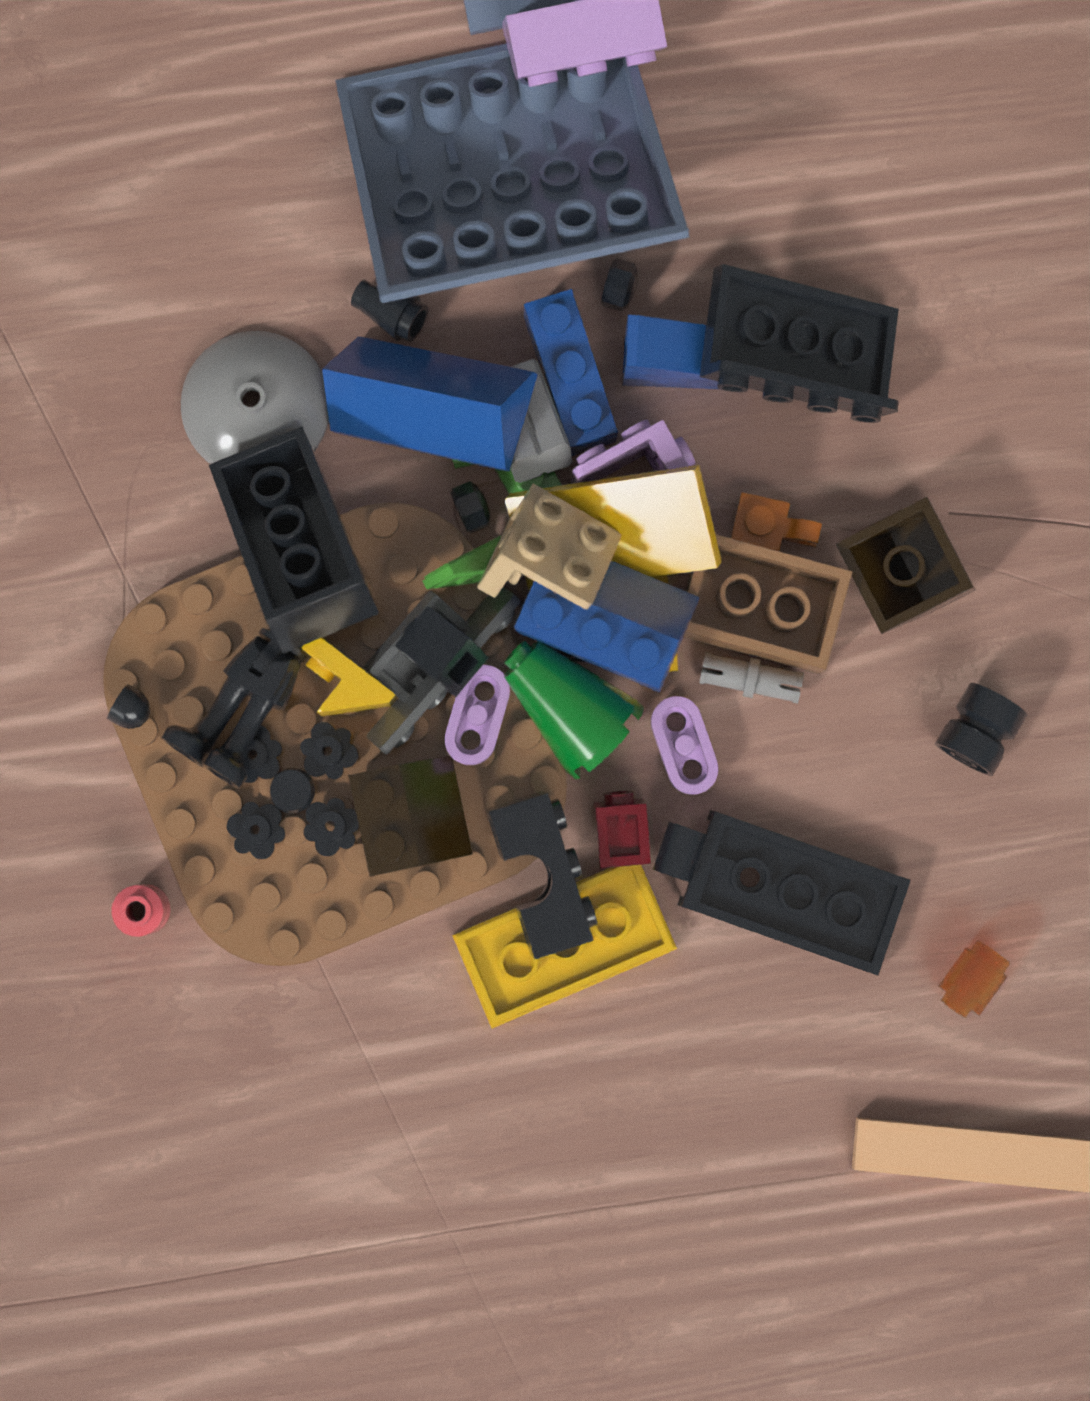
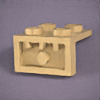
(553, 547)

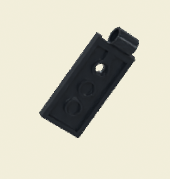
(801, 892)

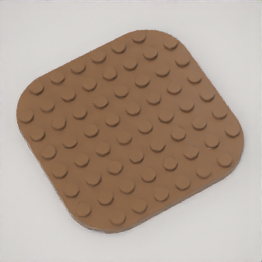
(297, 899)

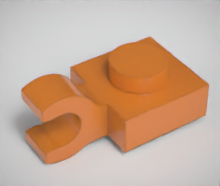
(766, 524)

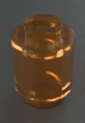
(973, 980)

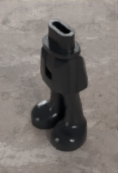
(255, 672)

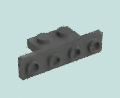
(411, 685)

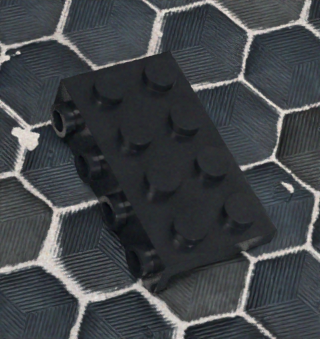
(799, 344)

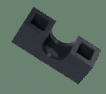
(558, 915)

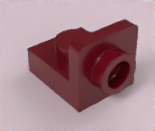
(622, 830)

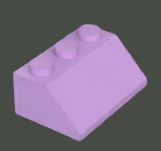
(582, 37)

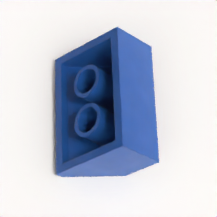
(626, 630)

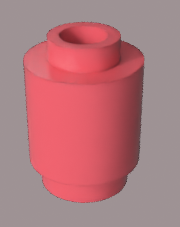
(156, 906)

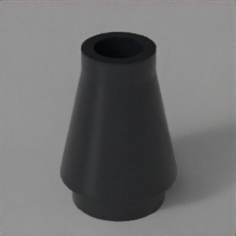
(398, 318)

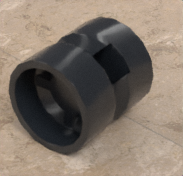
(983, 724)

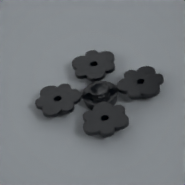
(294, 791)

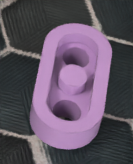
(479, 716)
(685, 745)

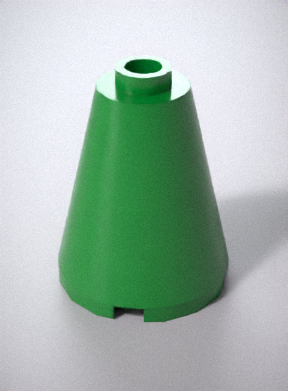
(570, 705)

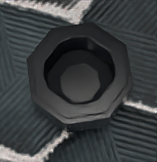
(620, 285)
(471, 506)

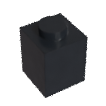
(441, 651)

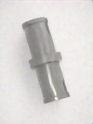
(751, 677)

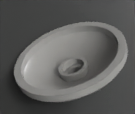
(244, 362)

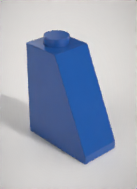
(663, 353)

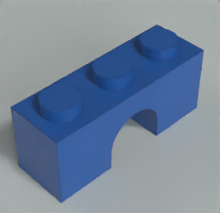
(570, 371)

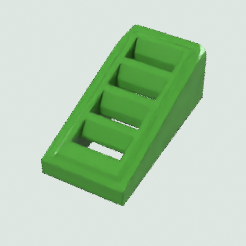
(462, 570)

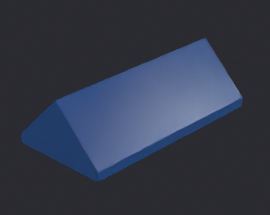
(428, 401)

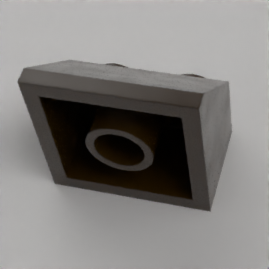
(905, 566)
(410, 815)

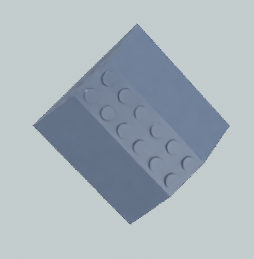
(501, 178)

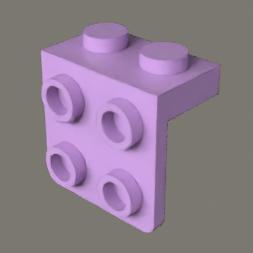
(637, 441)

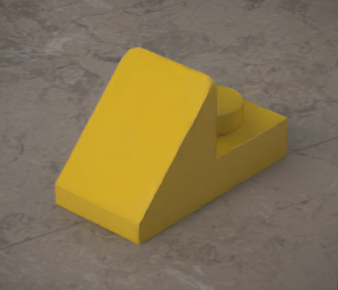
(356, 689)

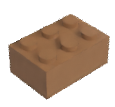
(769, 605)

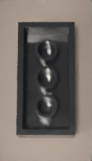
(292, 540)

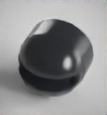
(130, 708)

